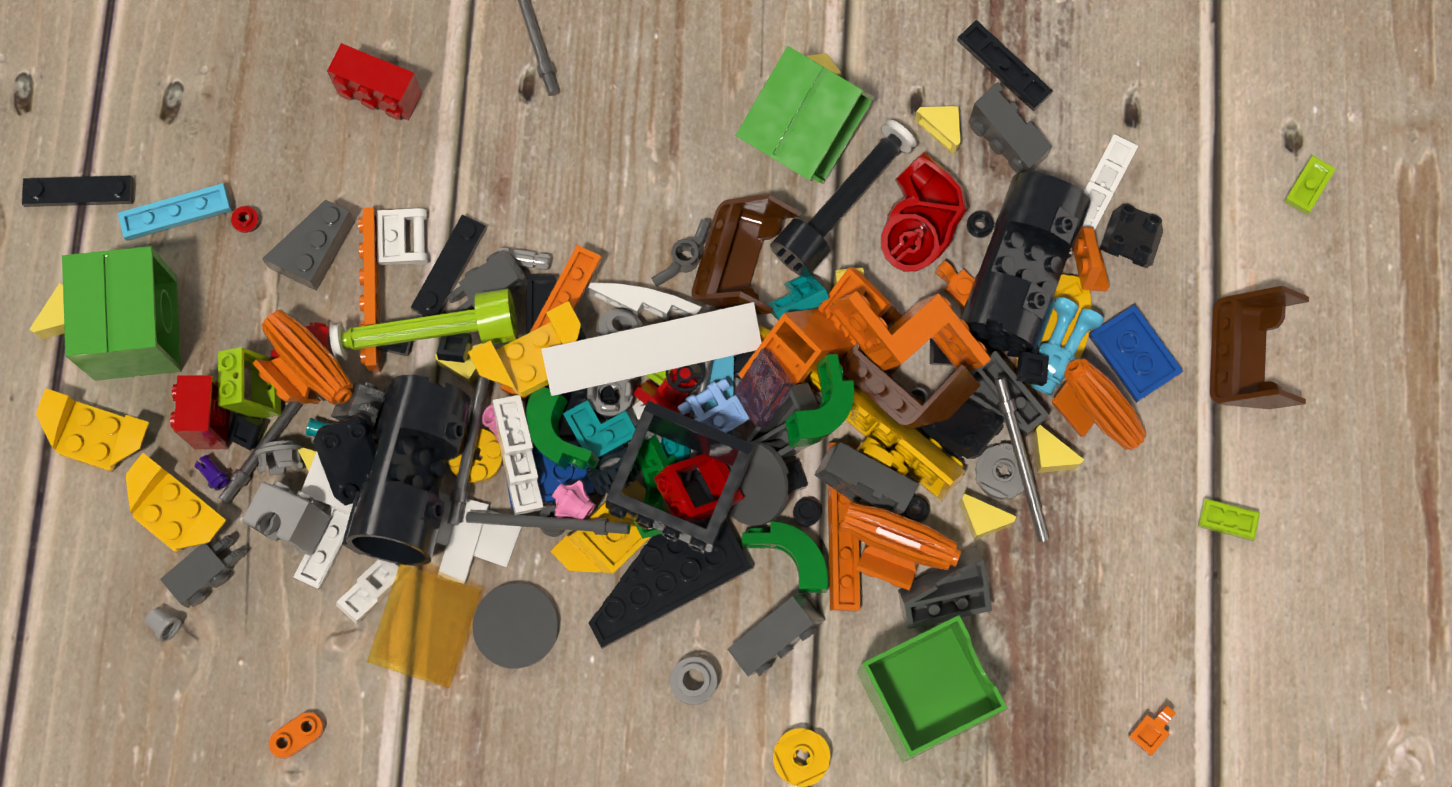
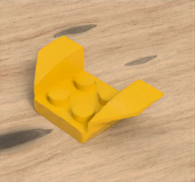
(521, 361)
(88, 432)
(169, 507)
(601, 553)

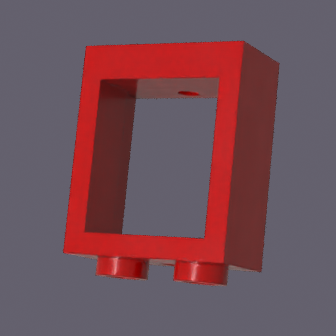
(669, 484)

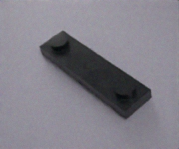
(1004, 65)
(77, 191)
(448, 267)

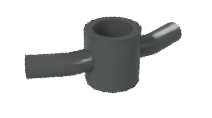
(680, 246)

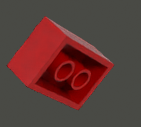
(374, 82)
(197, 412)

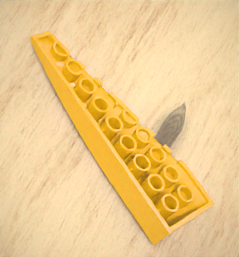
(922, 455)

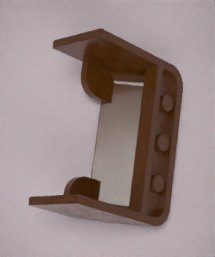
(733, 250)
(1240, 348)
(896, 398)

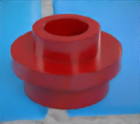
(250, 224)

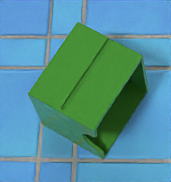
(804, 116)
(121, 313)
(930, 689)

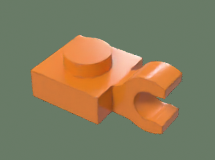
(958, 284)
(1151, 733)

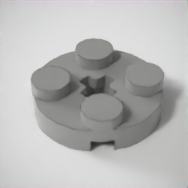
(987, 476)

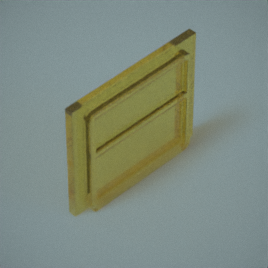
(424, 626)

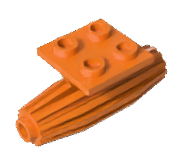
(301, 364)
(1094, 398)
(897, 545)

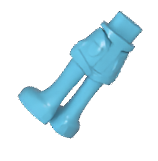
(1059, 356)

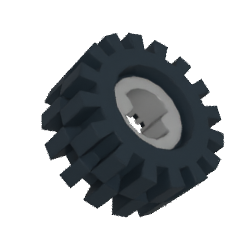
(607, 468)

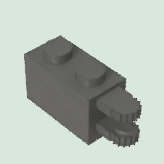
(496, 274)
(365, 402)
(201, 572)

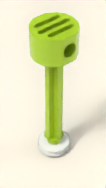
(492, 317)

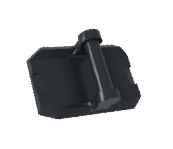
(1133, 235)
(966, 430)
(346, 455)

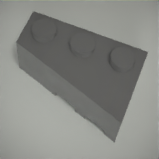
(1007, 132)
(312, 245)
(1029, 411)
(775, 433)
(865, 479)
(947, 593)
(776, 635)

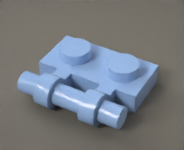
(724, 416)

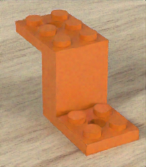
(923, 321)
(809, 335)

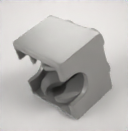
(287, 516)

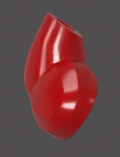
(924, 218)

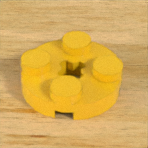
(491, 459)
(891, 460)
(793, 772)

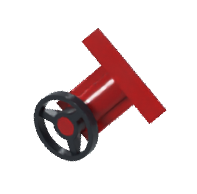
(673, 388)

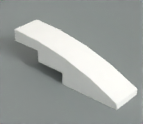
(1107, 177)
(637, 299)
(517, 454)
(369, 590)

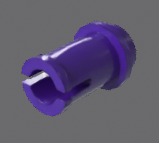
(216, 478)

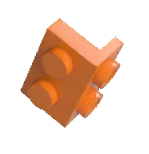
(1090, 262)

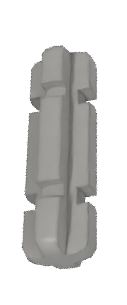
(528, 258)

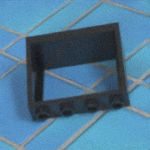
(698, 438)

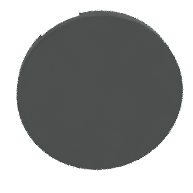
(762, 487)
(515, 626)

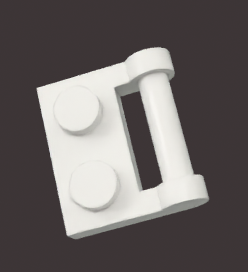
(392, 237)

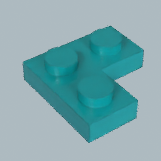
(802, 295)
(596, 436)

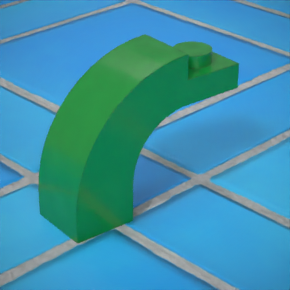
(543, 424)
(812, 426)
(652, 461)
(797, 545)

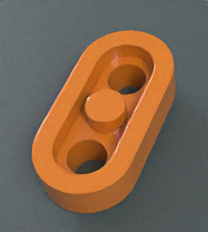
(296, 736)

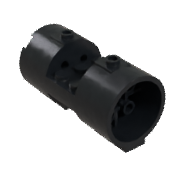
(1025, 262)
(400, 505)

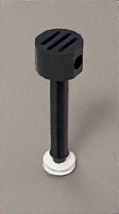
(803, 244)

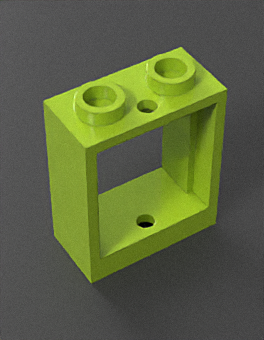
(231, 389)

